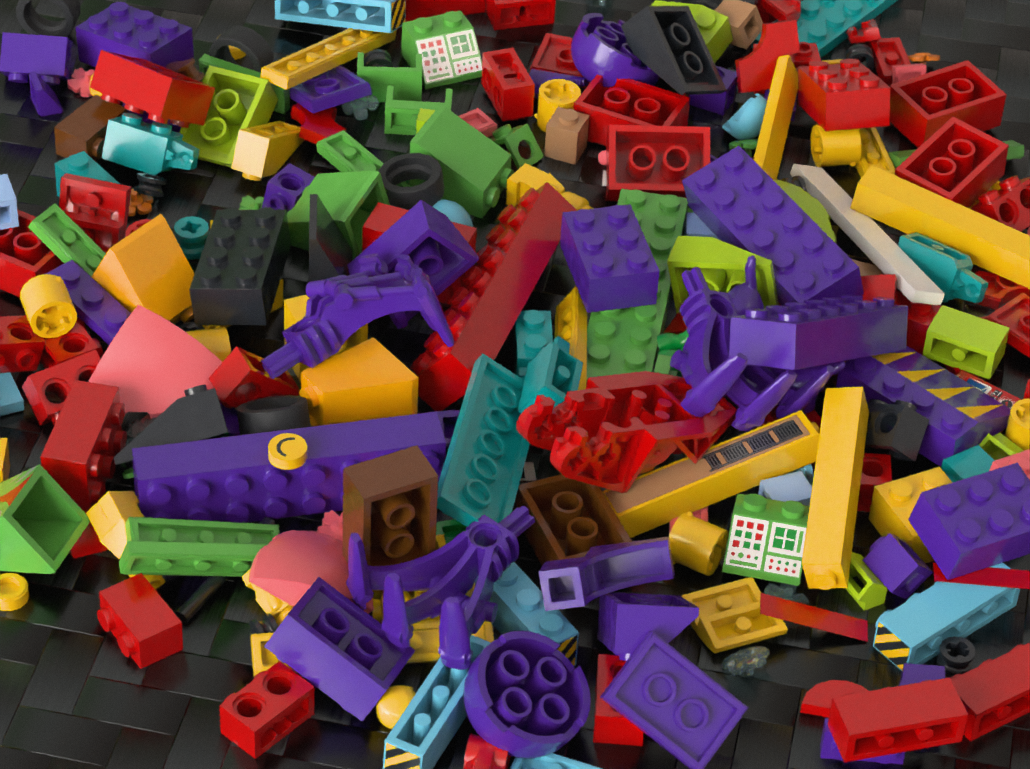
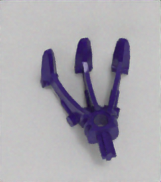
(348, 302)
(713, 374)
(447, 576)

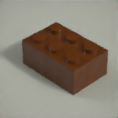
(391, 507)
(568, 518)

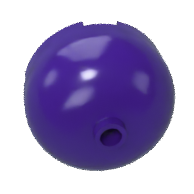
(603, 50)
(525, 695)

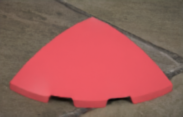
(153, 363)
(294, 563)

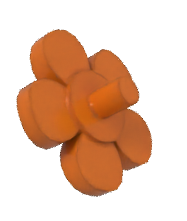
(923, 57)
(140, 203)

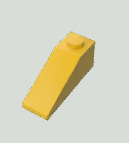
(265, 149)

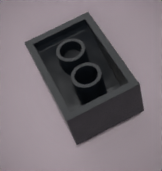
(674, 49)
(327, 246)
(187, 419)

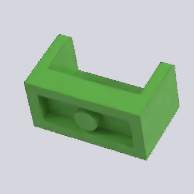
(406, 80)
(402, 114)

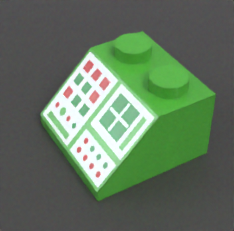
(446, 48)
(766, 539)

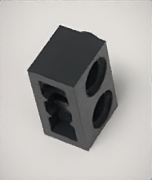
(894, 429)

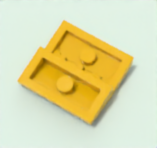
(732, 616)

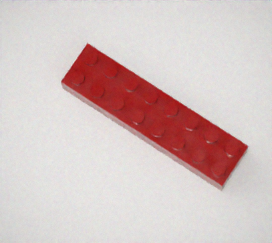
(492, 294)

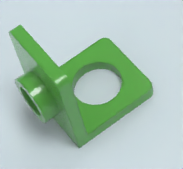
(513, 137)

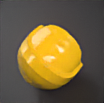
(393, 704)

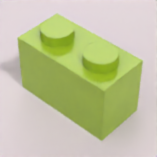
(965, 342)

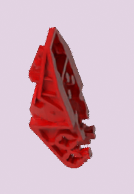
(621, 427)

